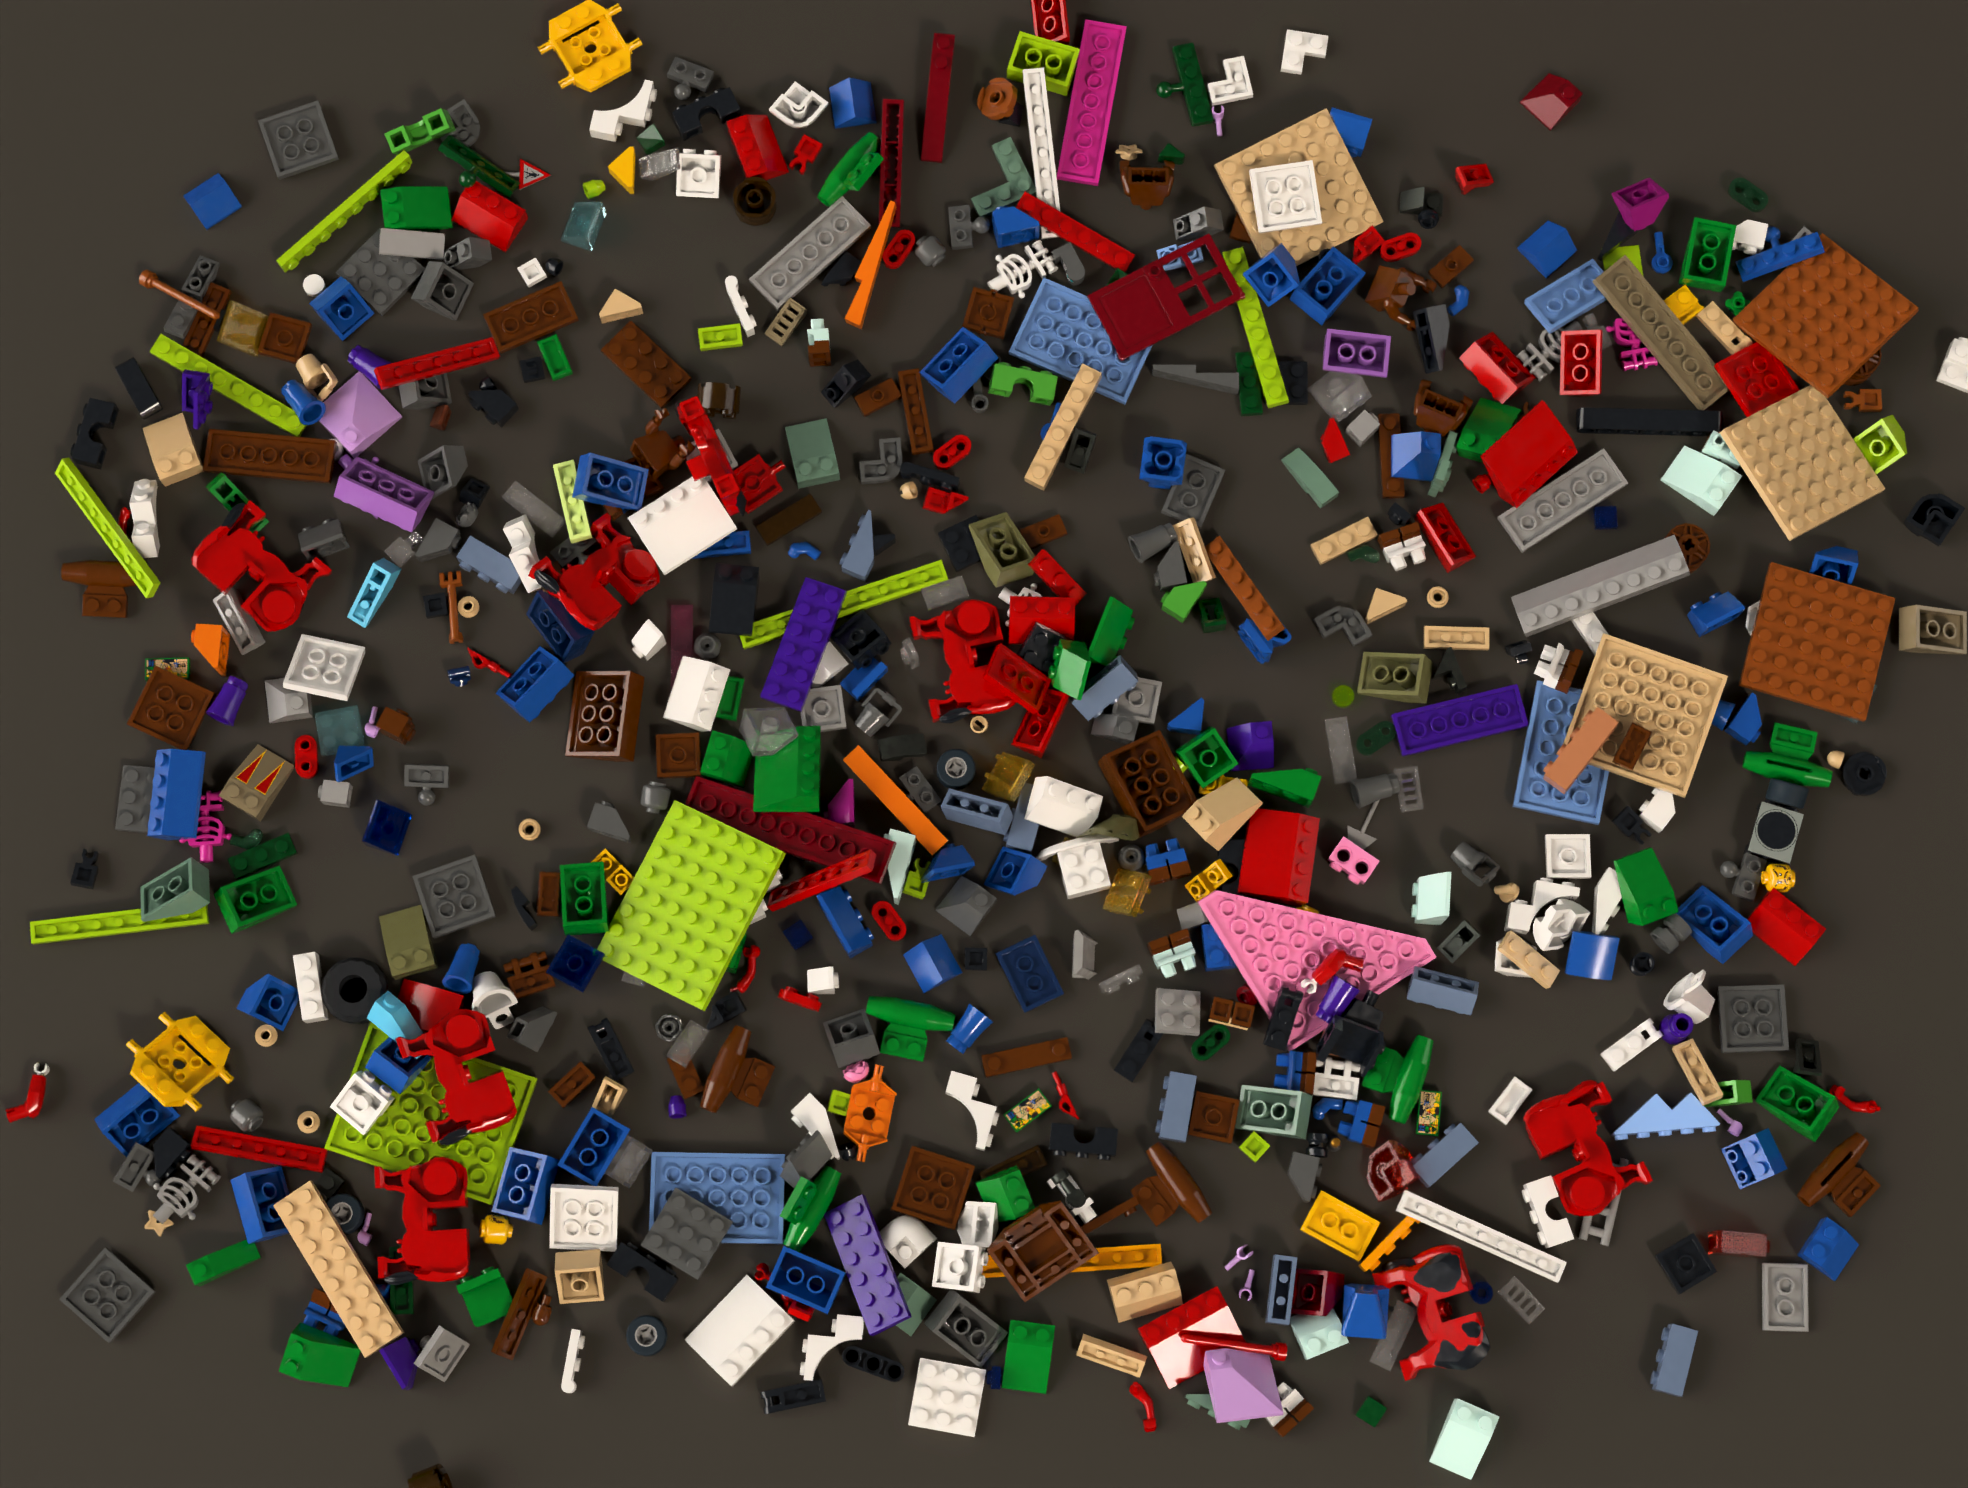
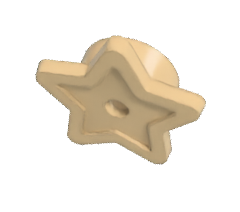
(1128, 152)
(158, 1227)

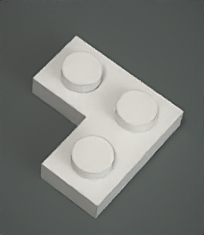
(1300, 44)
(1235, 87)

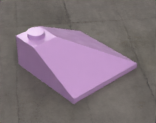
(358, 415)
(1241, 1385)

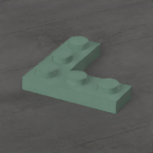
(1016, 175)
(1443, 468)

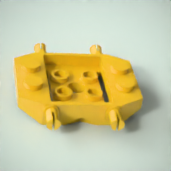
(587, 69)
(174, 1086)

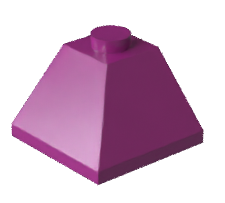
(1640, 203)
(842, 806)

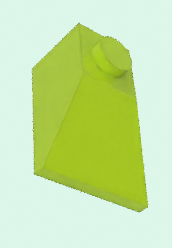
(1882, 443)

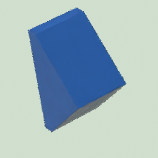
(1189, 720)
(352, 760)

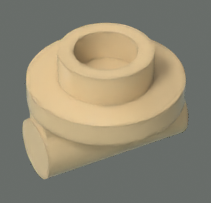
(1507, 892)

